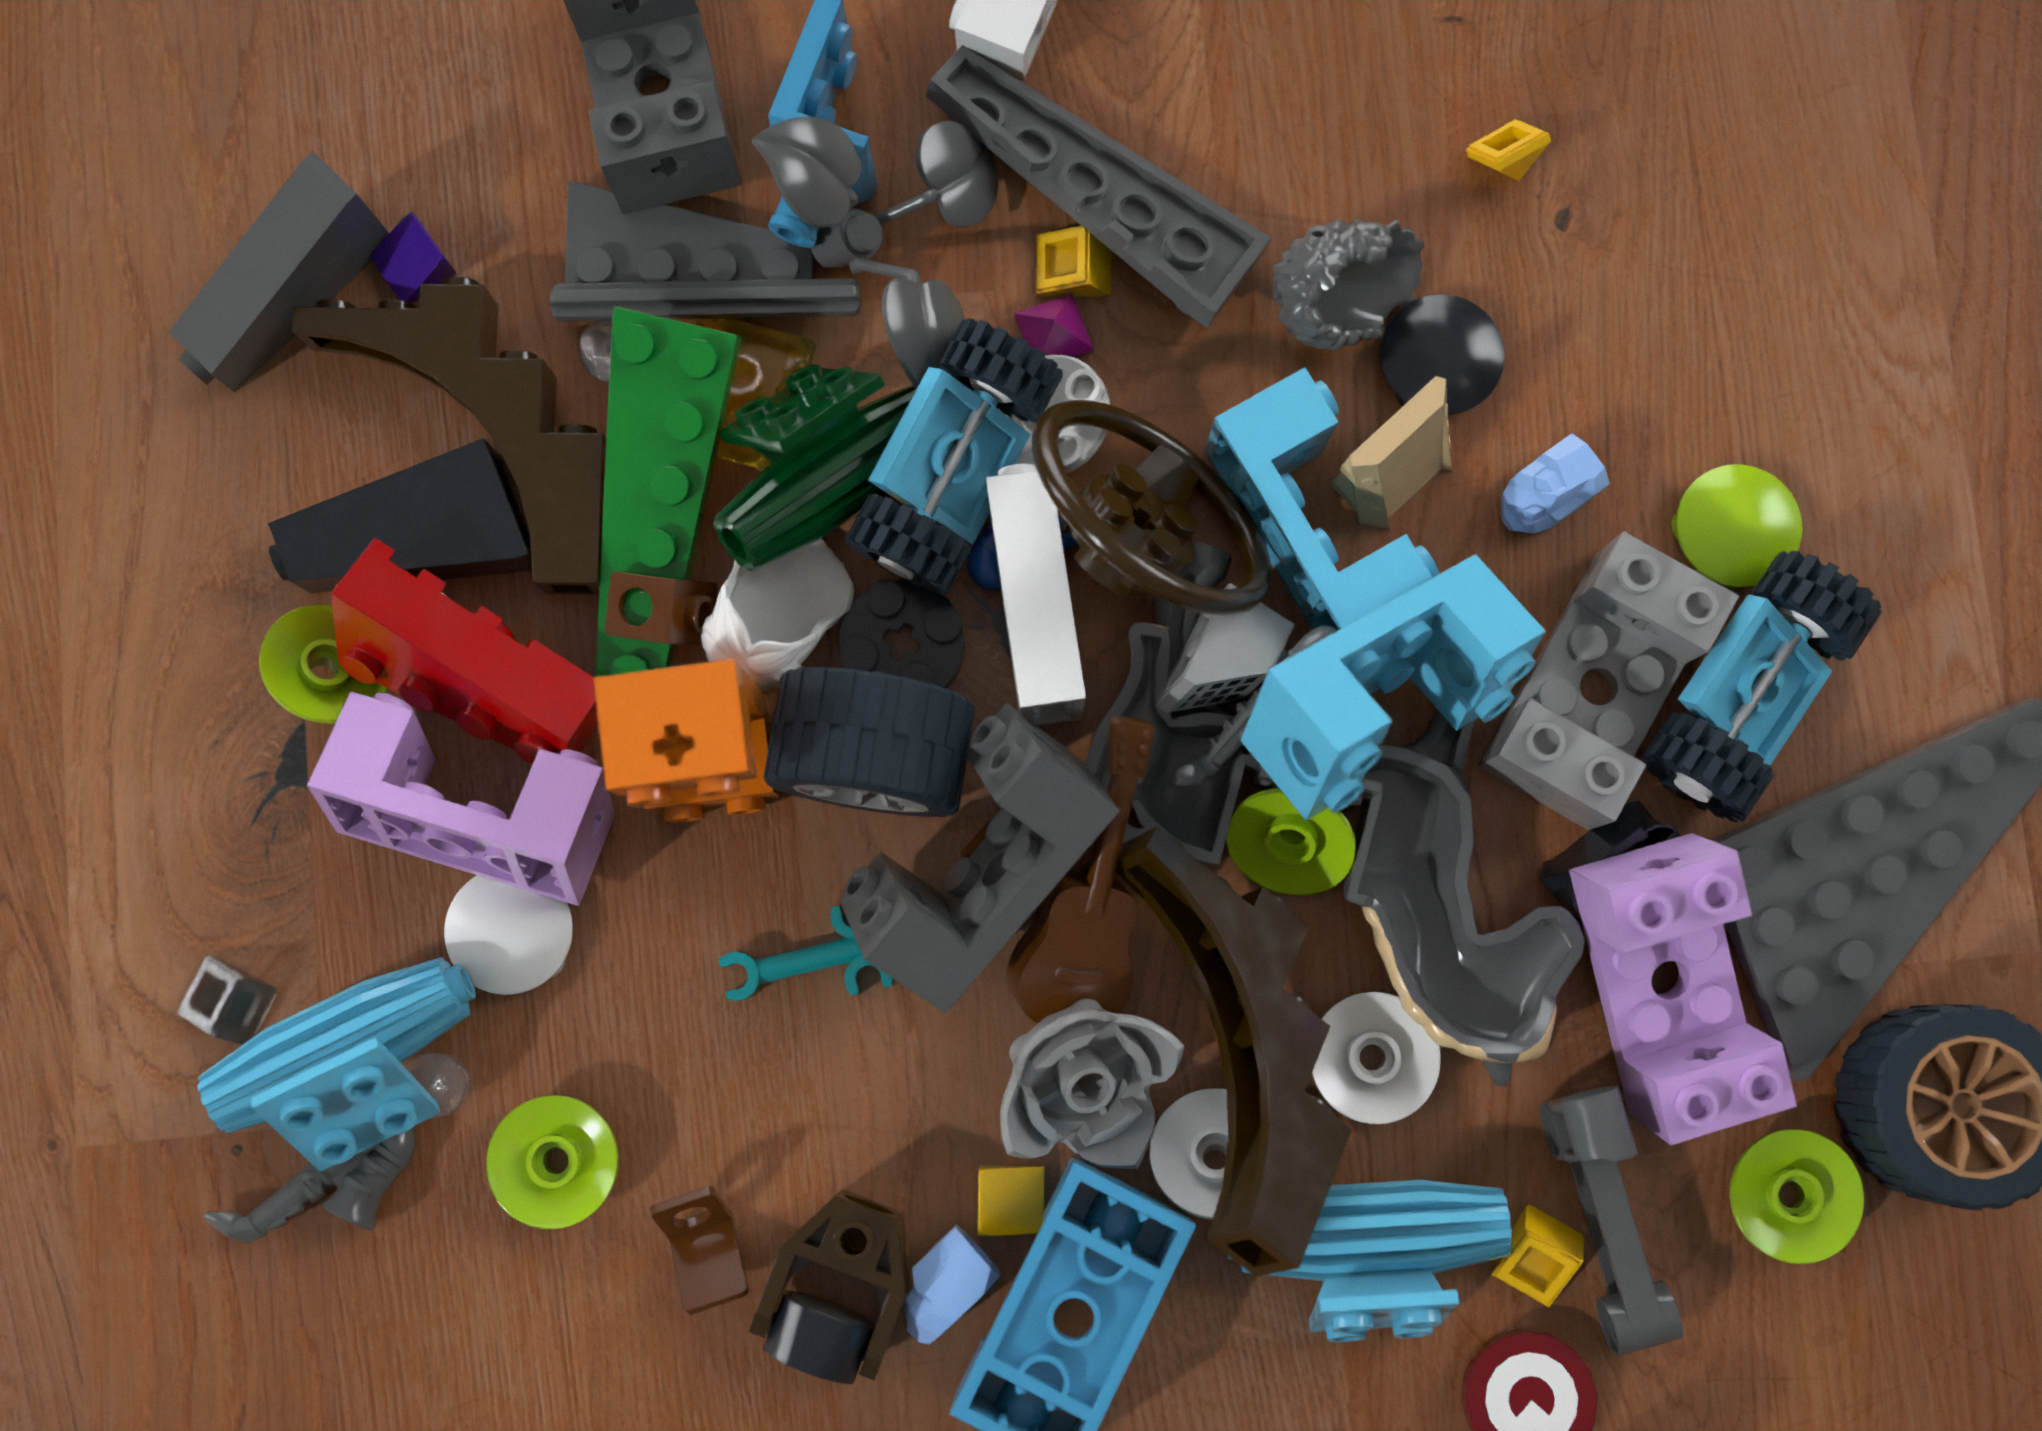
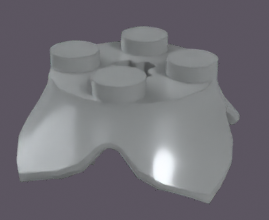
(1087, 1084)

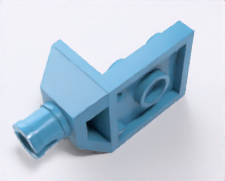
(815, 73)

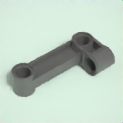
(1593, 1136)

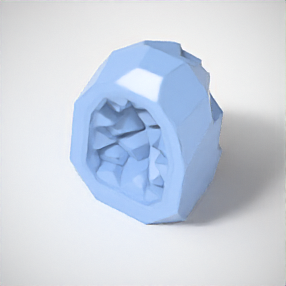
(1552, 487)
(947, 1284)

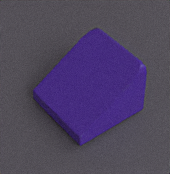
(411, 259)

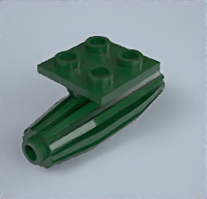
(818, 458)

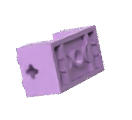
(377, 792)
(1684, 1052)

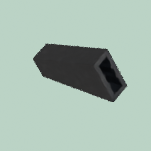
(438, 516)

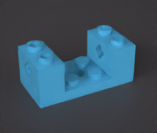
(1096, 1246)

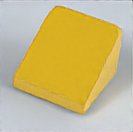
(1072, 263)
(1010, 1200)
(1541, 1256)

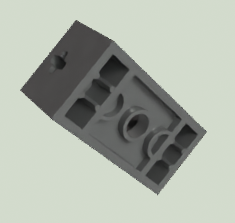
(664, 142)
(1047, 821)

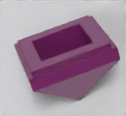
(1055, 328)

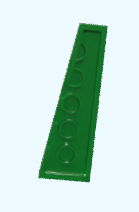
(661, 451)

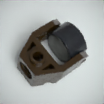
(818, 1333)

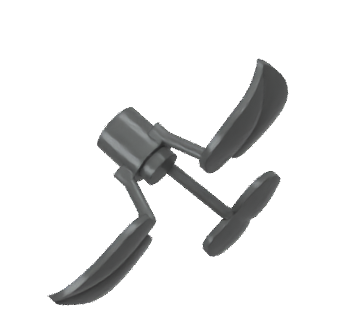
(815, 174)

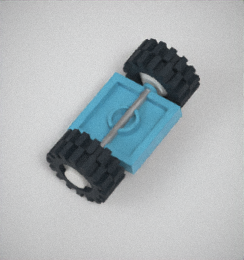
(946, 451)
(1759, 683)

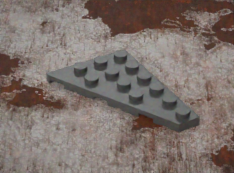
(1866, 867)

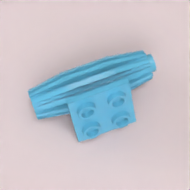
(336, 1070)
(1384, 1244)

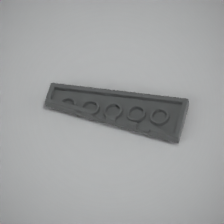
(1129, 204)

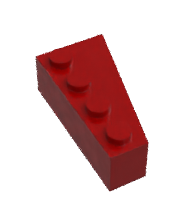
(457, 661)

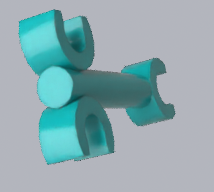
(804, 961)

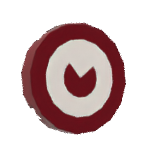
(1528, 1385)

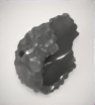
(1346, 281)

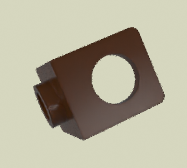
(677, 608)
(703, 1249)

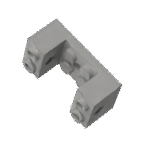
(1637, 626)

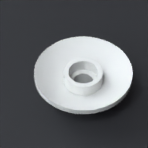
(1407, 1066)
(1179, 1144)

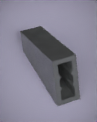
(293, 255)

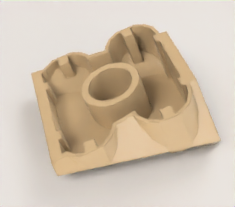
(1398, 457)

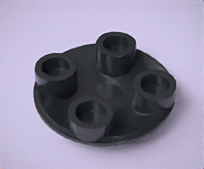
(1445, 340)

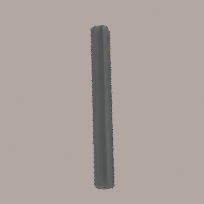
(708, 299)

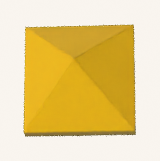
(1510, 148)

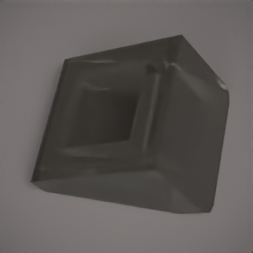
(227, 1001)

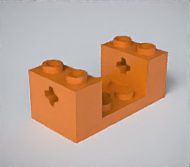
(686, 739)

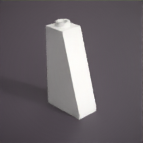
(1035, 597)

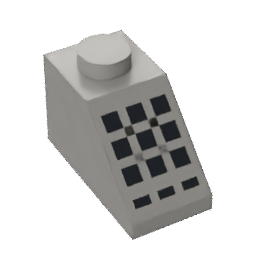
(1226, 658)

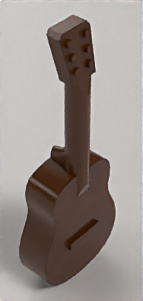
(1085, 922)

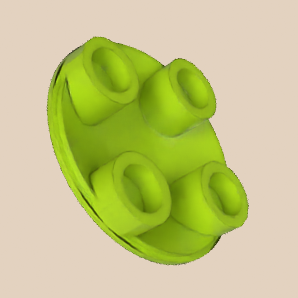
(1736, 524)

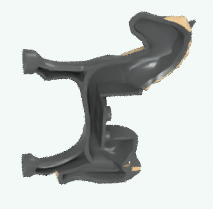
(1411, 862)

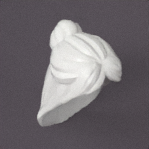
(777, 612)

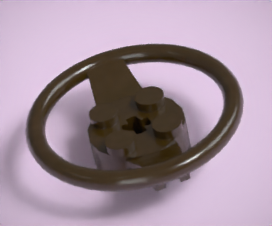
(1136, 519)

